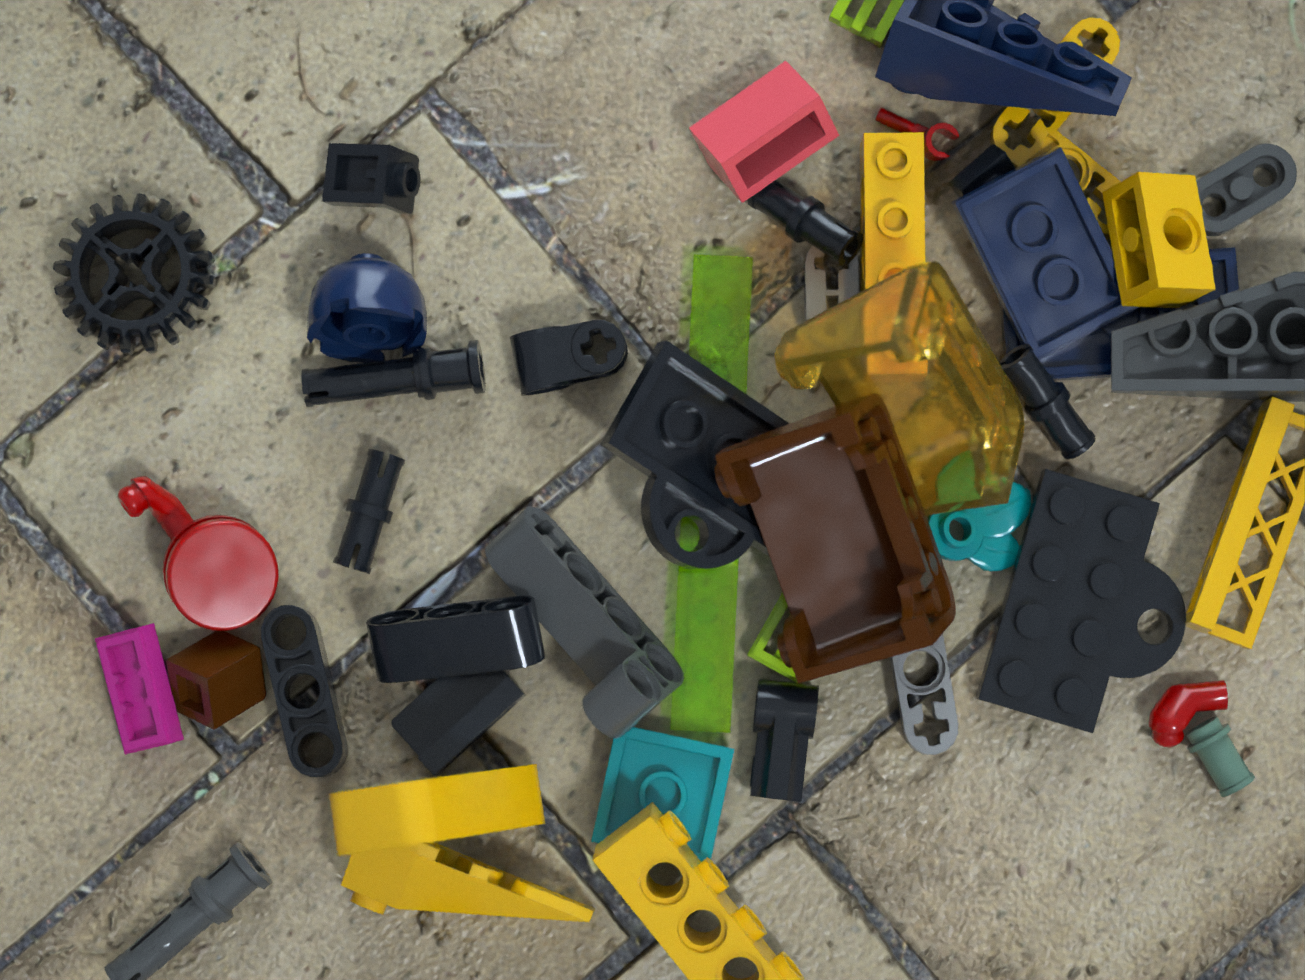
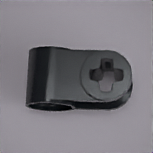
(555, 356)

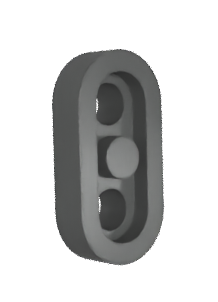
(1239, 193)

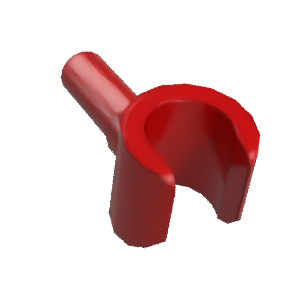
(905, 126)

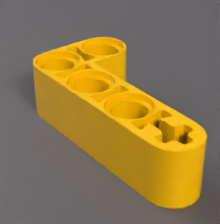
(436, 809)

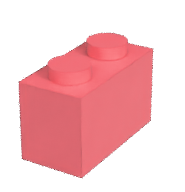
(764, 131)

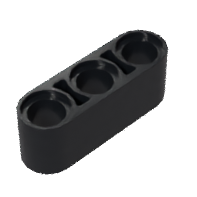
(456, 639)
(284, 668)

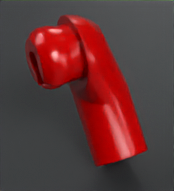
(162, 504)
(1179, 706)

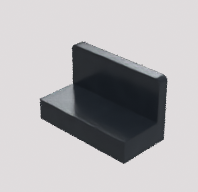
(455, 715)

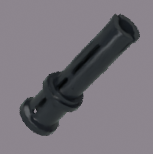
(421, 374)

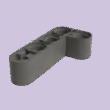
(587, 620)

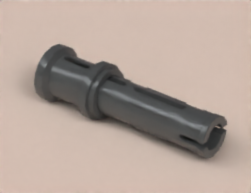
(208, 903)

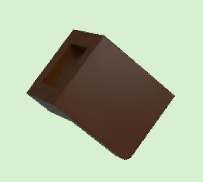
(216, 678)

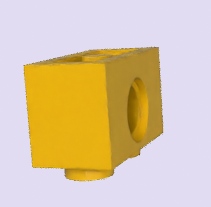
(1158, 240)

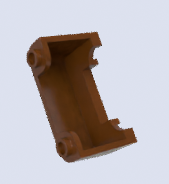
(842, 537)

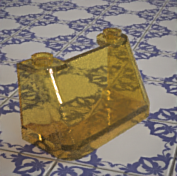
(934, 373)

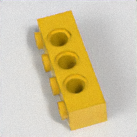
(891, 204)
(664, 910)

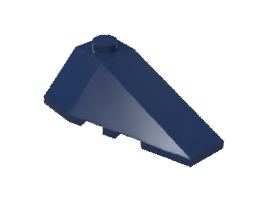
(988, 57)

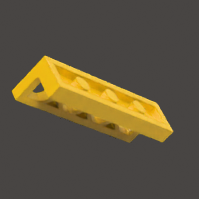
(1235, 526)

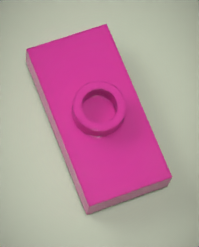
(139, 689)

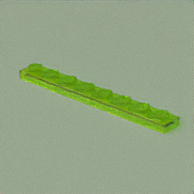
(709, 596)

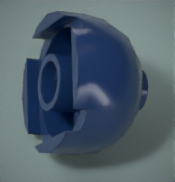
(366, 309)

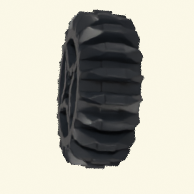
(96, 241)

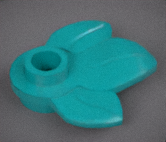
(986, 532)

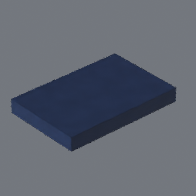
(1043, 253)

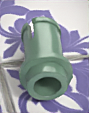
(1219, 756)

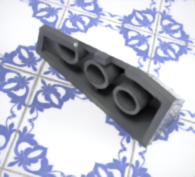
(1225, 348)

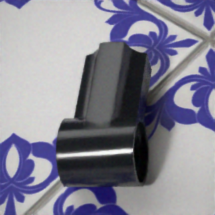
(783, 725)

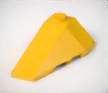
(450, 882)

